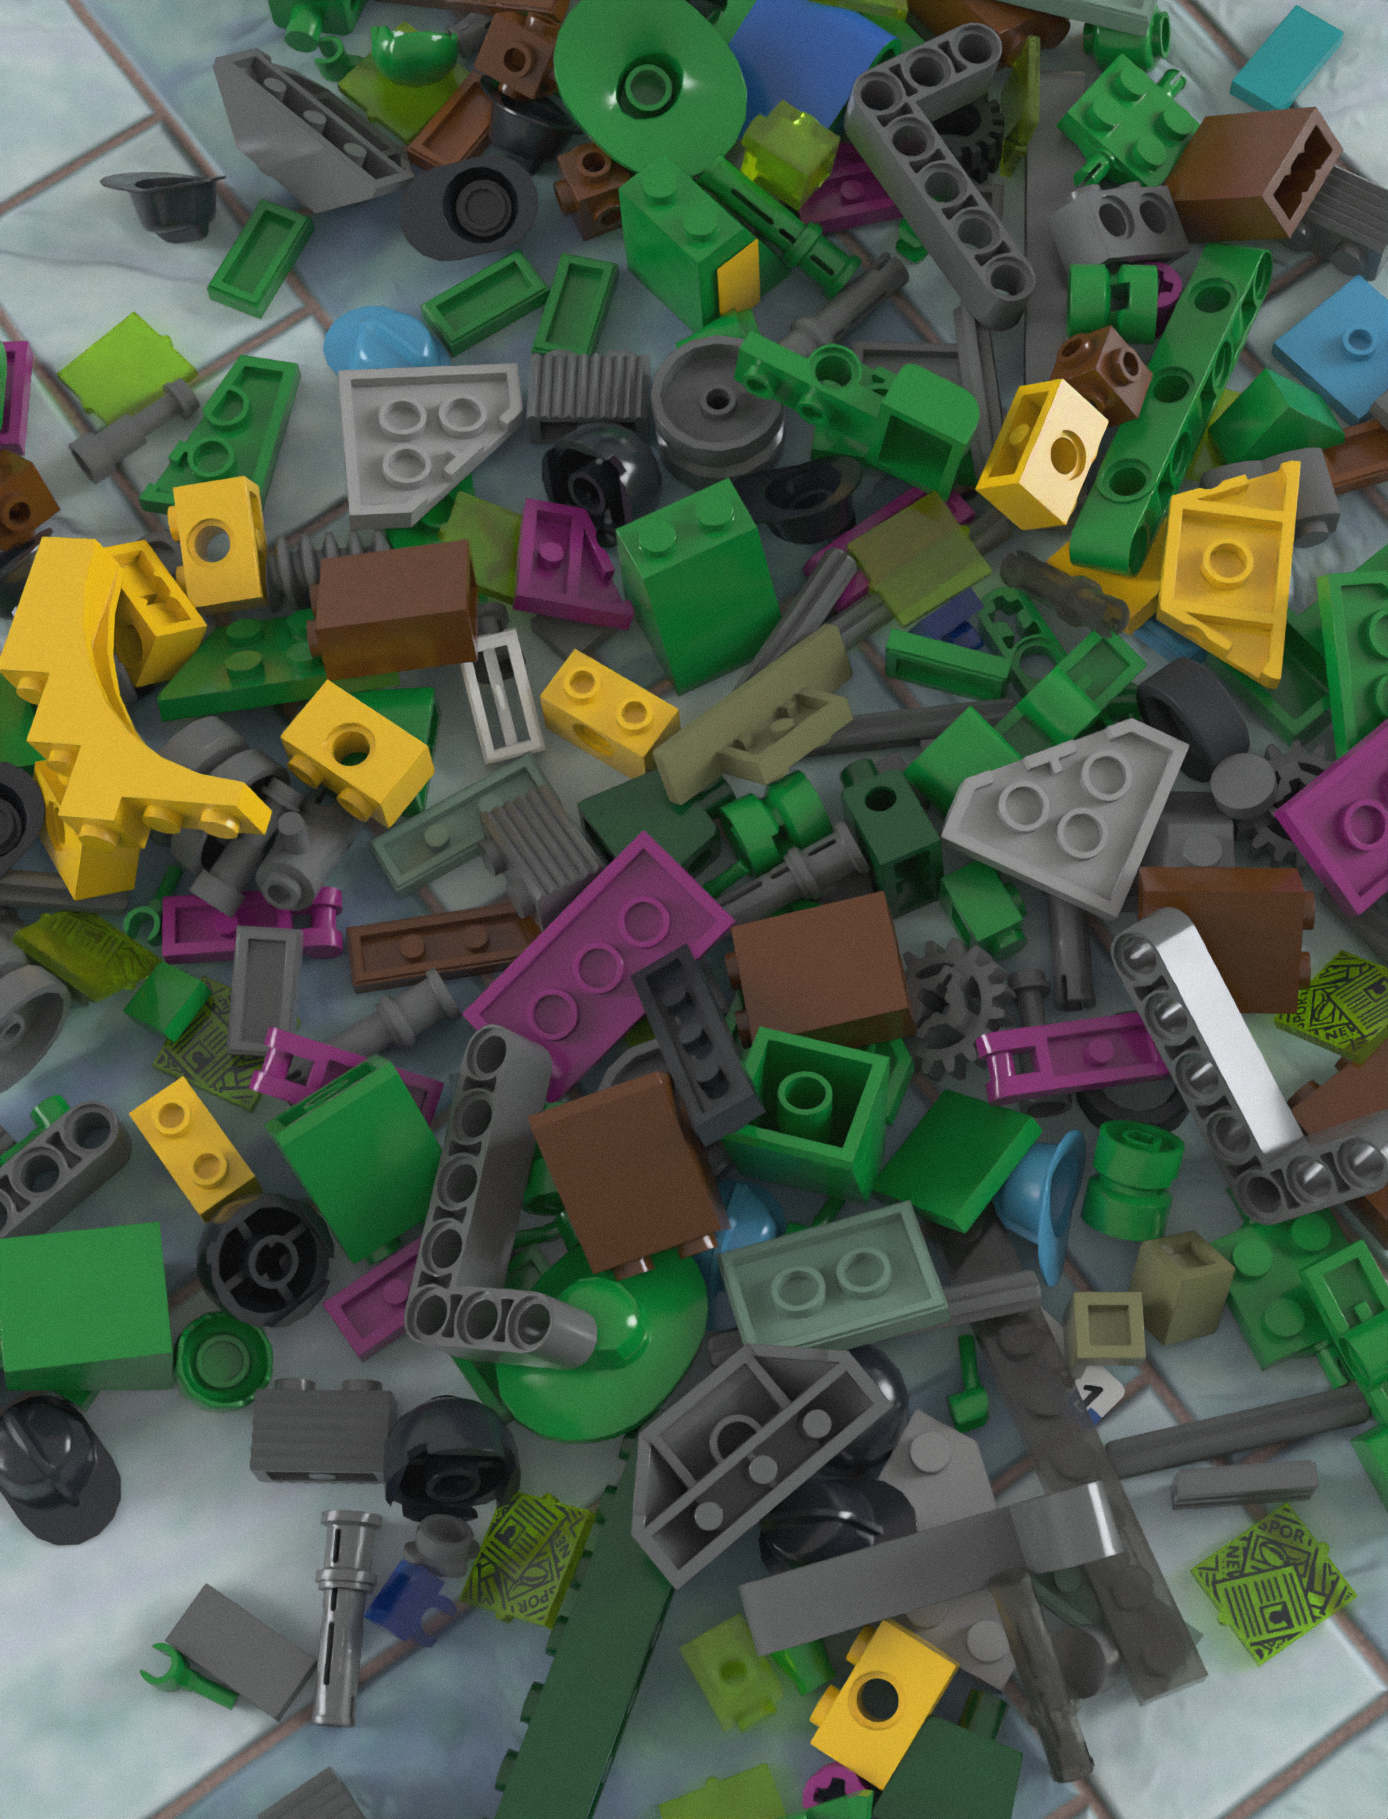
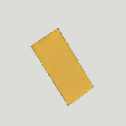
(739, 280)

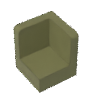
(1181, 1286)
(1103, 1330)

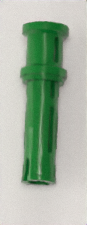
(809, 247)

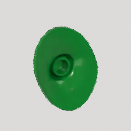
(650, 82)
(643, 1350)

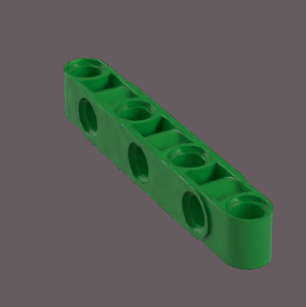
(1187, 382)

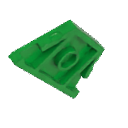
(252, 668)

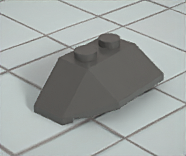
(306, 134)
(743, 1448)

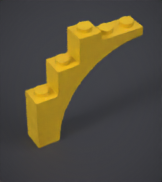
(66, 665)

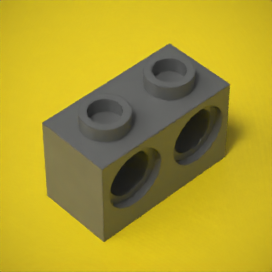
(1118, 227)

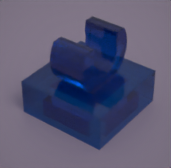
(950, 622)
(405, 1600)

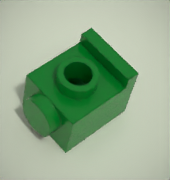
(984, 910)

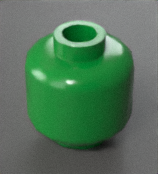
(1142, 51)

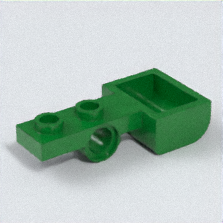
(911, 433)
(1302, 699)
(1044, 718)
(1355, 1310)

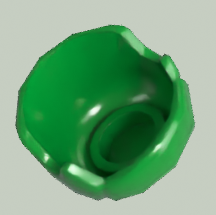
(413, 57)
(221, 1362)

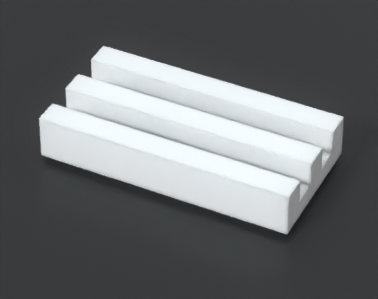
(513, 748)

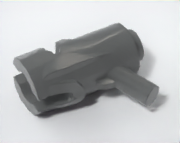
(306, 851)

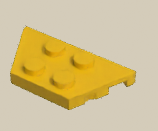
(1232, 569)

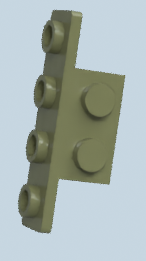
(764, 721)

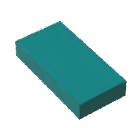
(1286, 61)

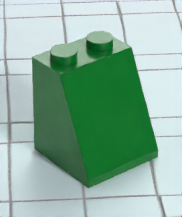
(681, 237)
(699, 585)
(820, 1117)
(362, 1157)
(85, 1310)

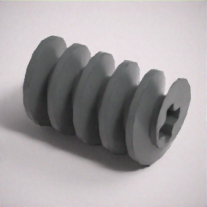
(295, 572)

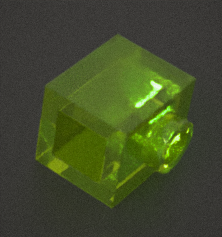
(789, 153)
(732, 1676)

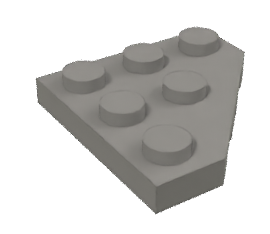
(420, 434)
(1071, 814)
(946, 1483)

